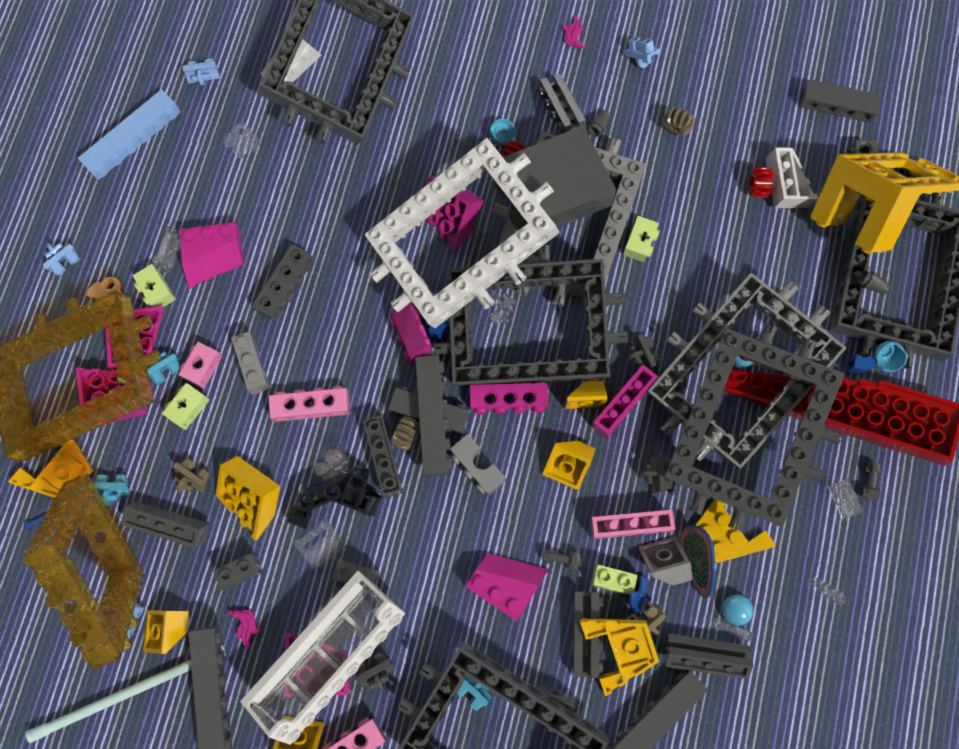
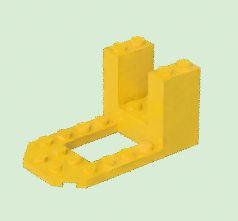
(888, 190)

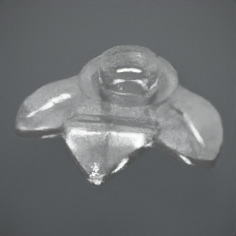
(241, 142)

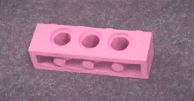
(279, 401)
(632, 524)
(369, 728)

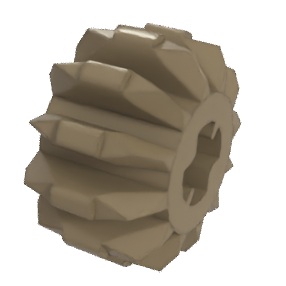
(678, 121)
(405, 433)

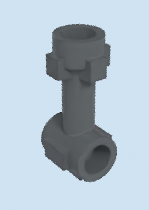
(870, 491)
(572, 560)

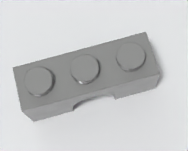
(250, 364)
(487, 479)

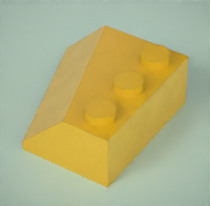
(247, 494)

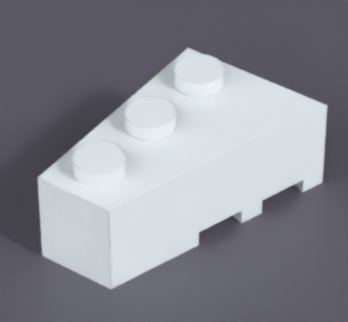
(304, 58)
(790, 185)

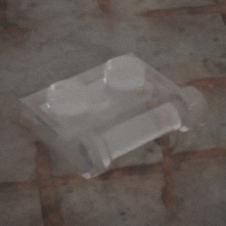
(169, 246)
(322, 550)

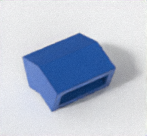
(439, 332)
(859, 365)

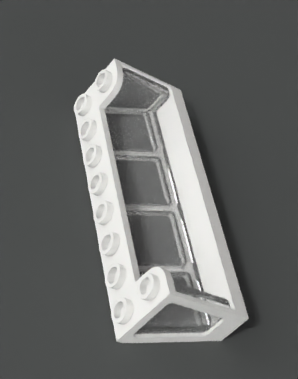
(322, 659)

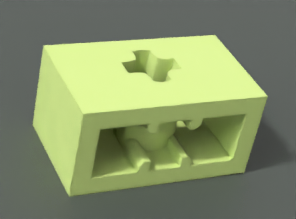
(644, 229)
(151, 278)
(184, 416)
(614, 580)

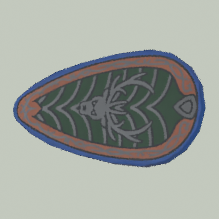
(700, 552)

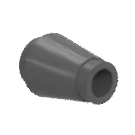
(599, 123)
(872, 281)

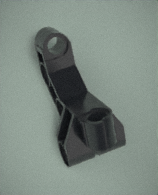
(350, 494)

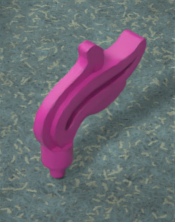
(572, 33)
(247, 625)

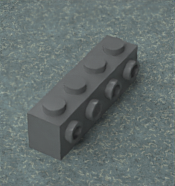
(283, 283)

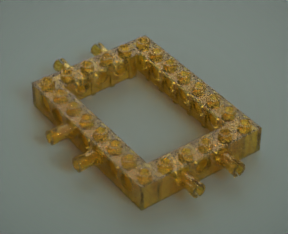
(113, 311)
(93, 627)

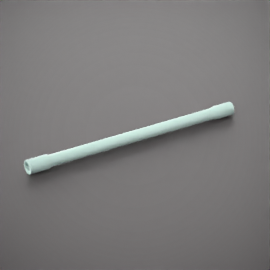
(47, 728)

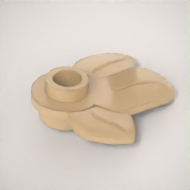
(102, 288)

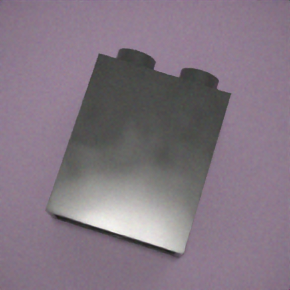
(572, 171)

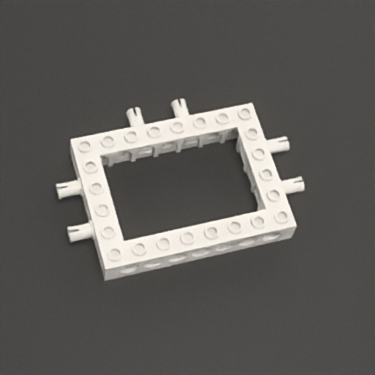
(489, 269)

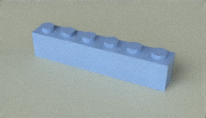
(129, 134)

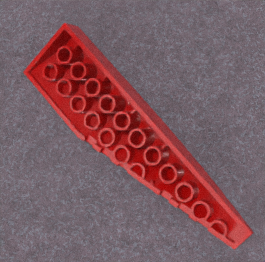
(871, 412)

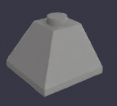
(667, 561)

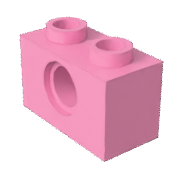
(201, 375)

